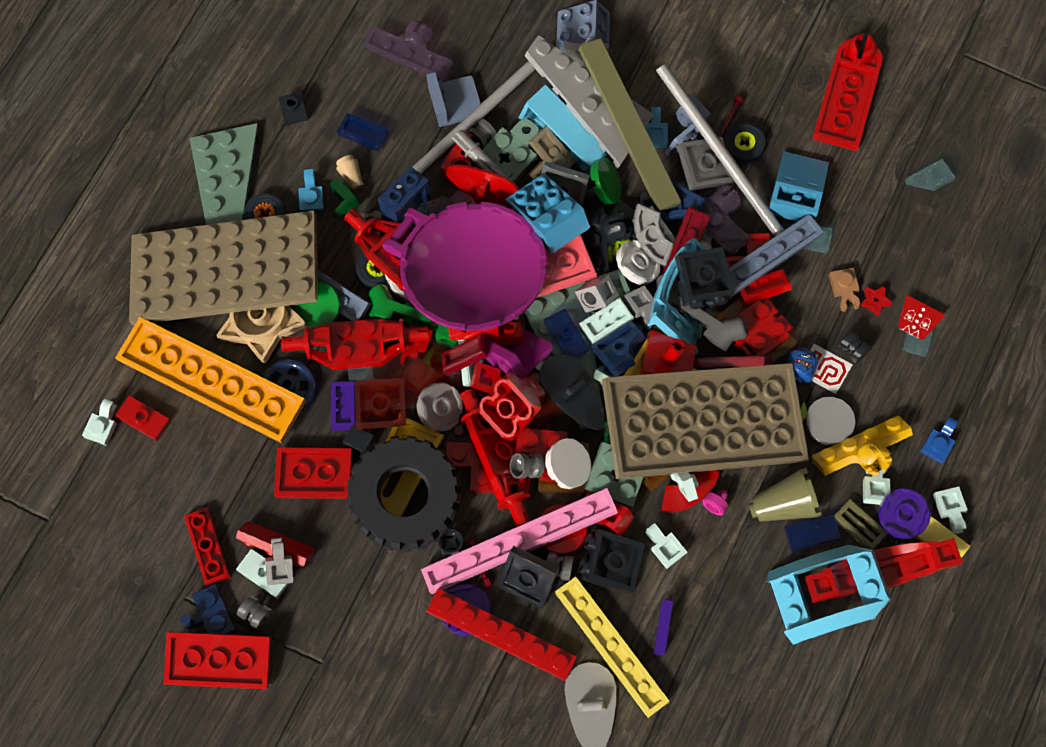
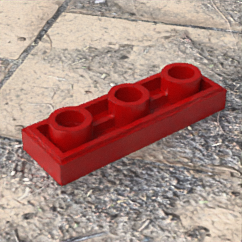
(258, 536)
(211, 560)

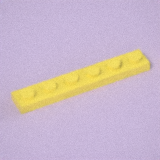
(612, 647)

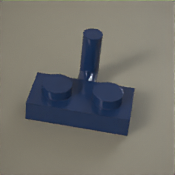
(212, 612)

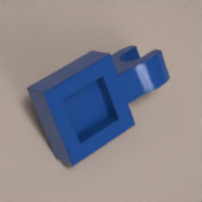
(938, 443)

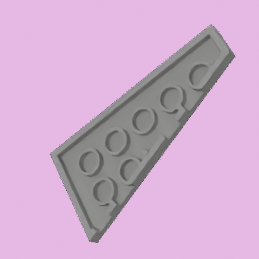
(581, 95)

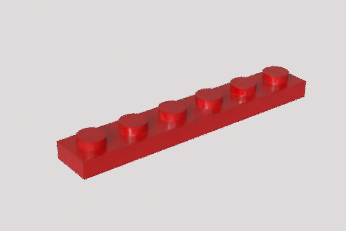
(501, 634)

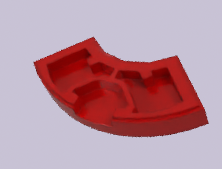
(674, 499)

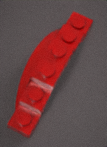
(897, 565)

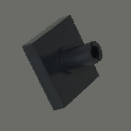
(528, 576)

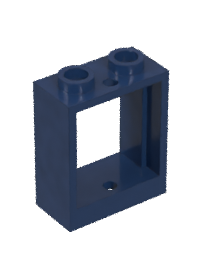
(413, 192)

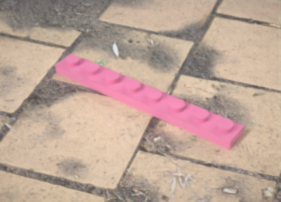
(526, 537)

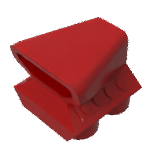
(512, 405)

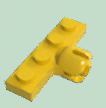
(864, 448)

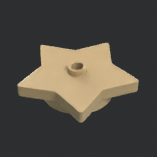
(261, 328)

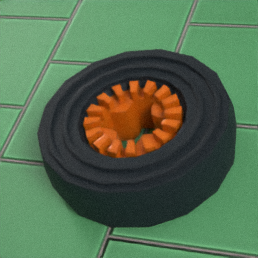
(266, 203)

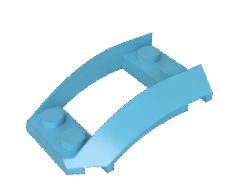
(667, 317)
(795, 608)

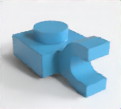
(656, 130)
(311, 196)

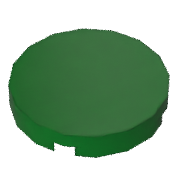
(607, 180)
(324, 310)

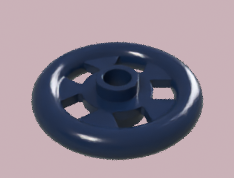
(305, 375)

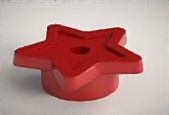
(874, 306)

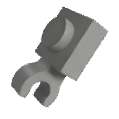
(279, 566)

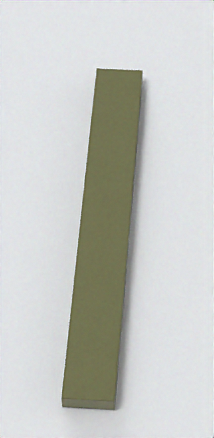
(629, 125)

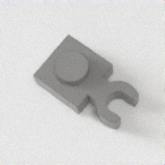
(640, 304)

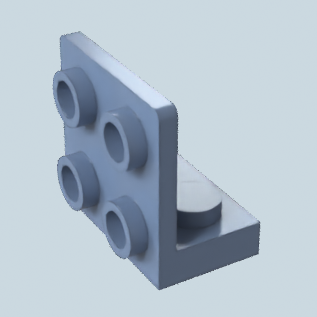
(583, 22)
(452, 99)
(692, 131)

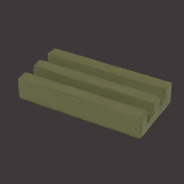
(866, 518)

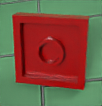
(666, 355)

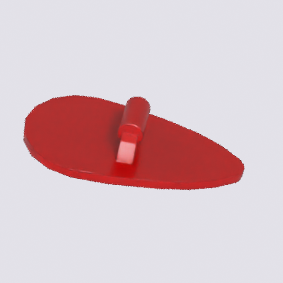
(482, 184)

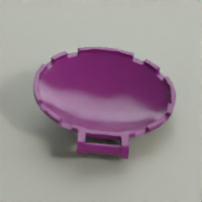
(470, 264)

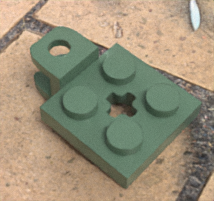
(514, 145)
(600, 478)

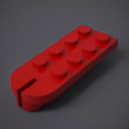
(849, 94)

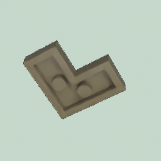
(550, 151)

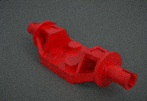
(372, 243)
(355, 342)
(496, 456)

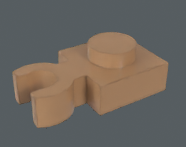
(845, 285)

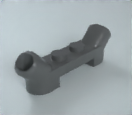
(719, 333)

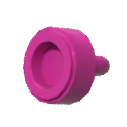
(716, 502)

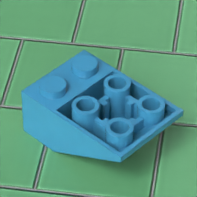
(798, 187)
(550, 212)

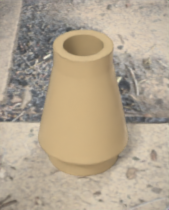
(350, 172)

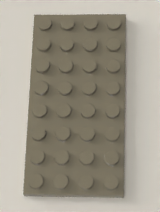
(224, 268)
(704, 420)

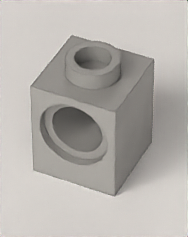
(597, 293)

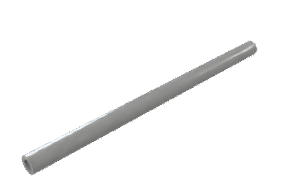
(474, 117)
(720, 150)

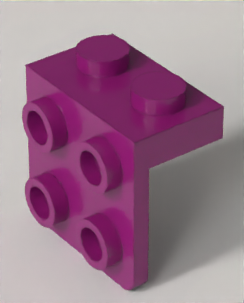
(519, 358)

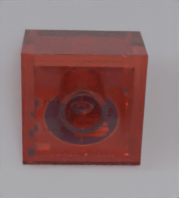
(381, 403)

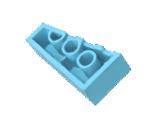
(548, 110)

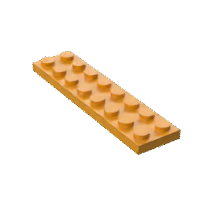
(211, 379)

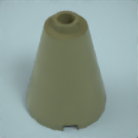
(786, 500)

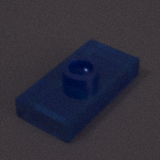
(362, 132)
(566, 334)
(812, 533)

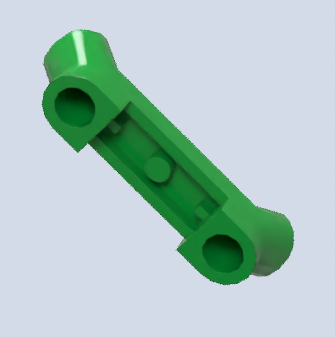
(386, 308)

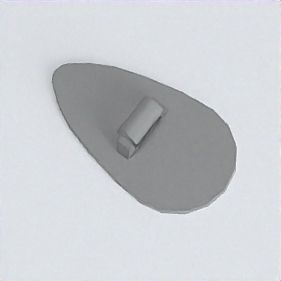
(591, 703)

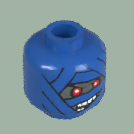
(804, 364)

